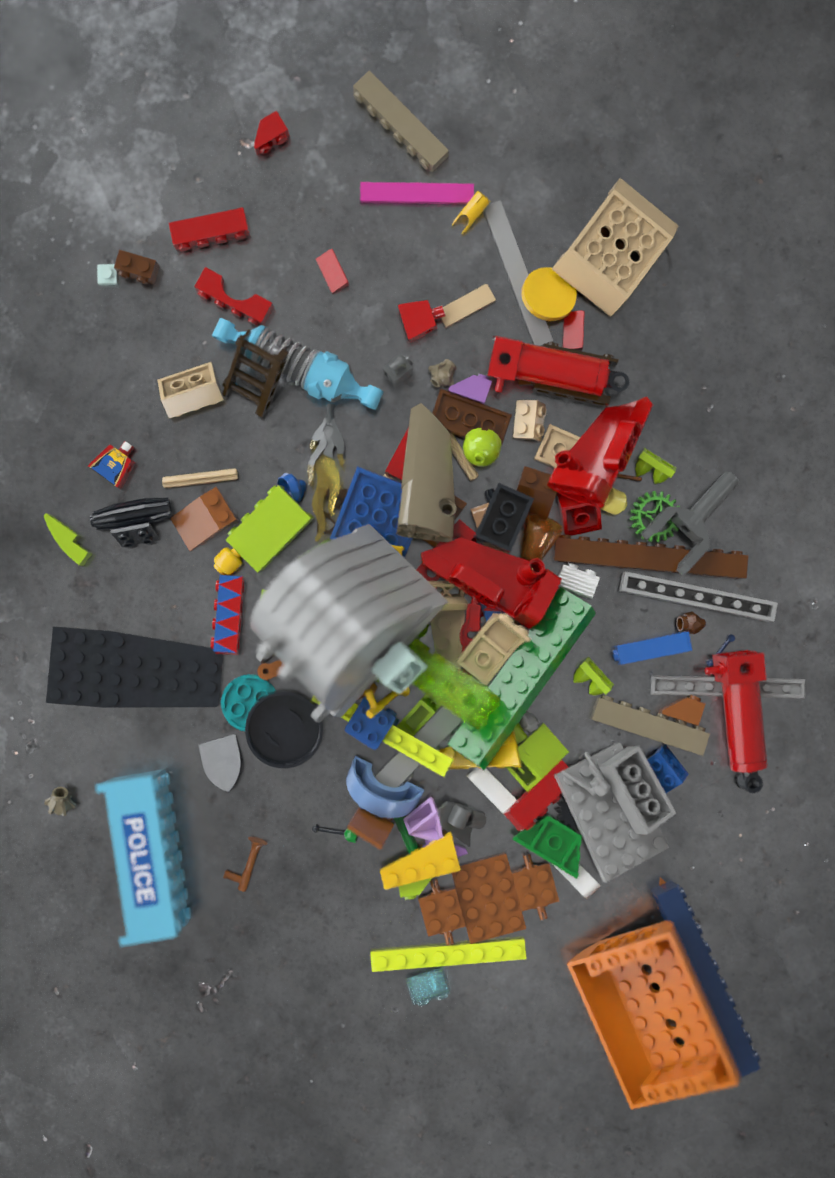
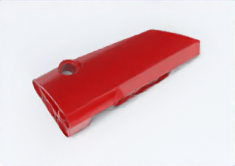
(496, 578)

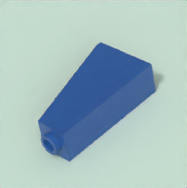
(652, 648)

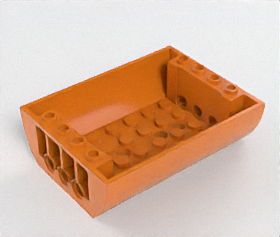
(634, 1016)

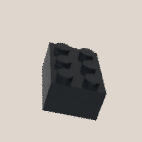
(503, 518)

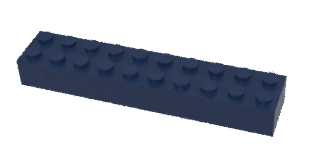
(674, 908)

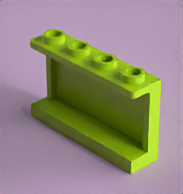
(268, 528)

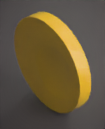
(548, 295)

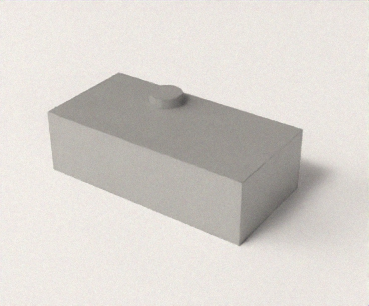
(637, 790)

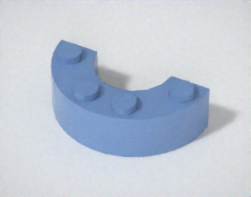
(378, 798)

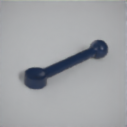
(730, 638)

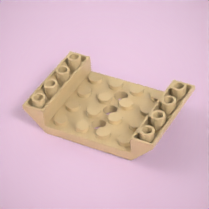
(598, 266)

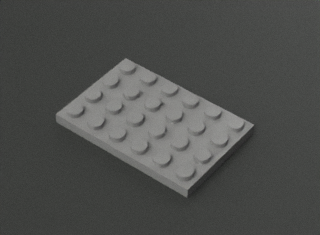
(604, 824)

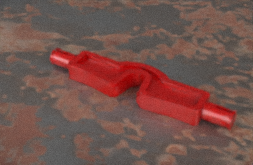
(472, 623)

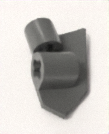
(460, 820)

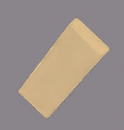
(467, 305)

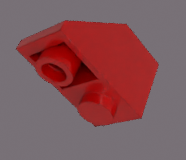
(270, 132)

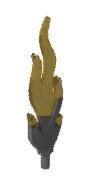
(322, 460)

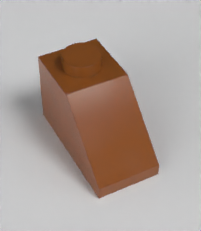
(685, 709)

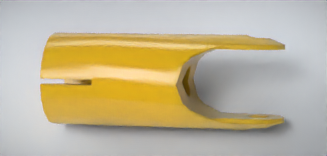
(473, 209)

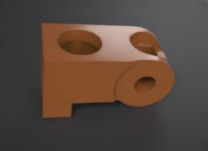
(269, 670)

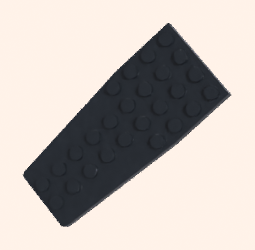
(130, 671)

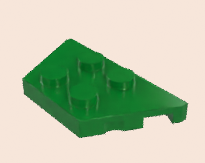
(553, 843)

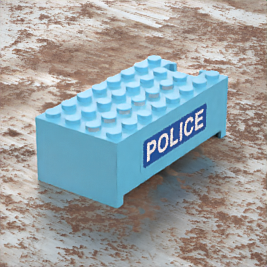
(147, 856)

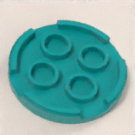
(241, 696)

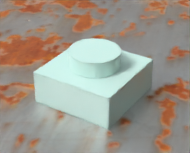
(107, 274)

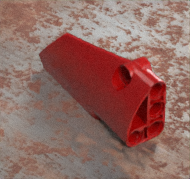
(603, 451)

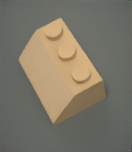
(190, 390)

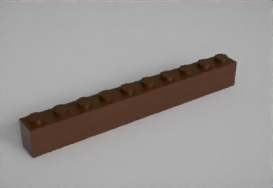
(647, 557)

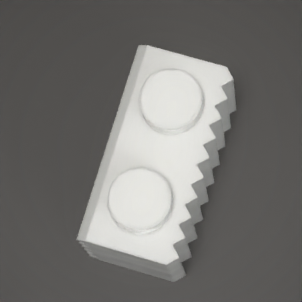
(578, 581)

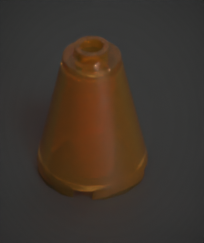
(539, 536)

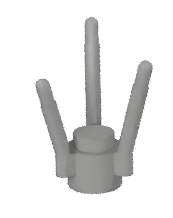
(599, 783)

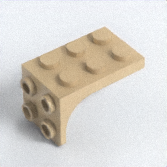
(492, 647)

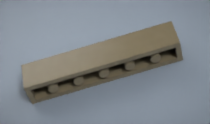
(400, 121)
(650, 726)

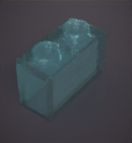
(428, 986)

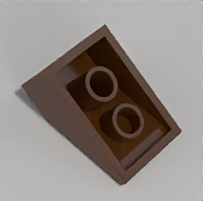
(535, 485)

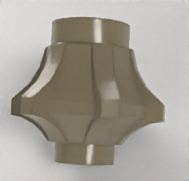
(443, 373)
(60, 801)

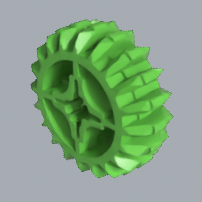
(648, 514)

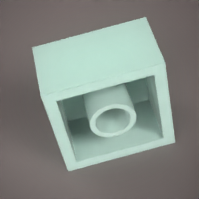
(399, 667)

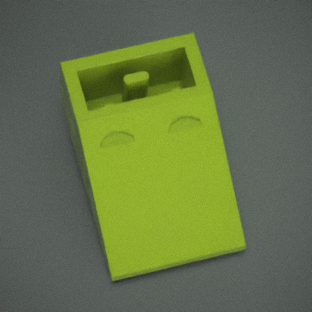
(537, 756)

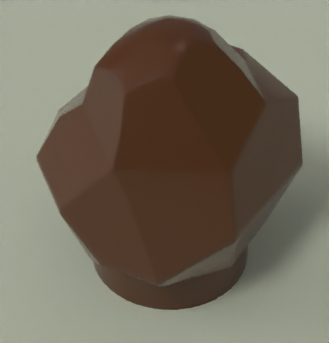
(690, 622)

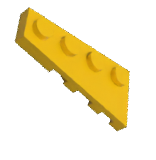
(506, 756)

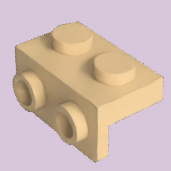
(529, 420)

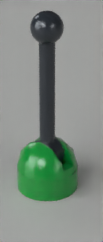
(349, 835)

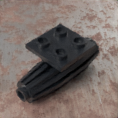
(132, 519)

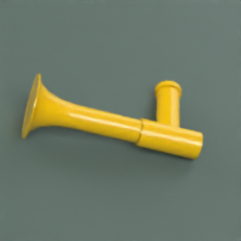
(375, 706)

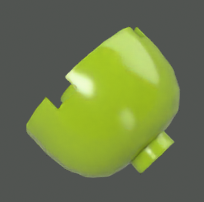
(481, 447)

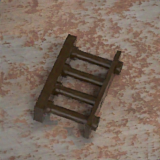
(272, 374)
(574, 395)

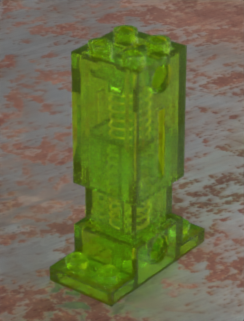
(452, 686)

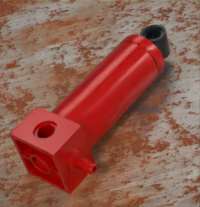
(552, 368)
(740, 679)

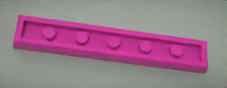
(416, 193)

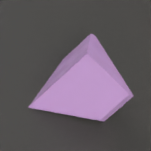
(424, 821)

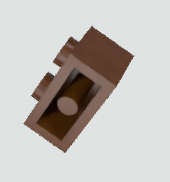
(137, 267)

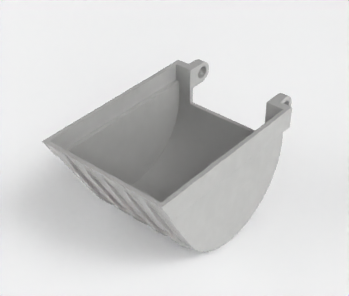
(341, 614)

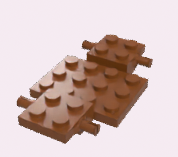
(488, 898)

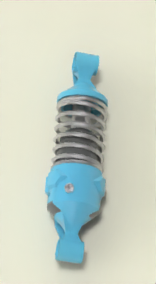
(315, 370)

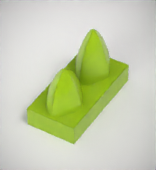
(648, 460)
(589, 670)

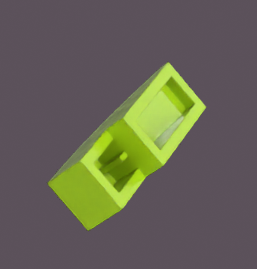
(67, 540)
(419, 715)

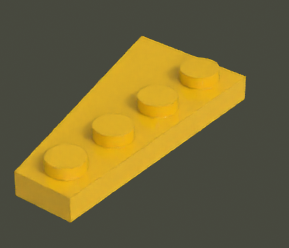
(428, 862)

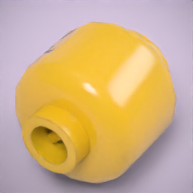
(227, 561)

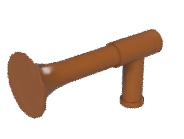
(256, 844)

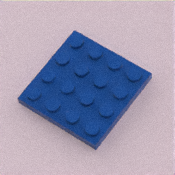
(375, 502)

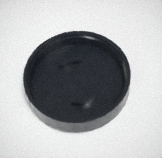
(282, 729)

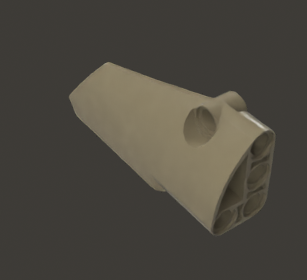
(427, 480)

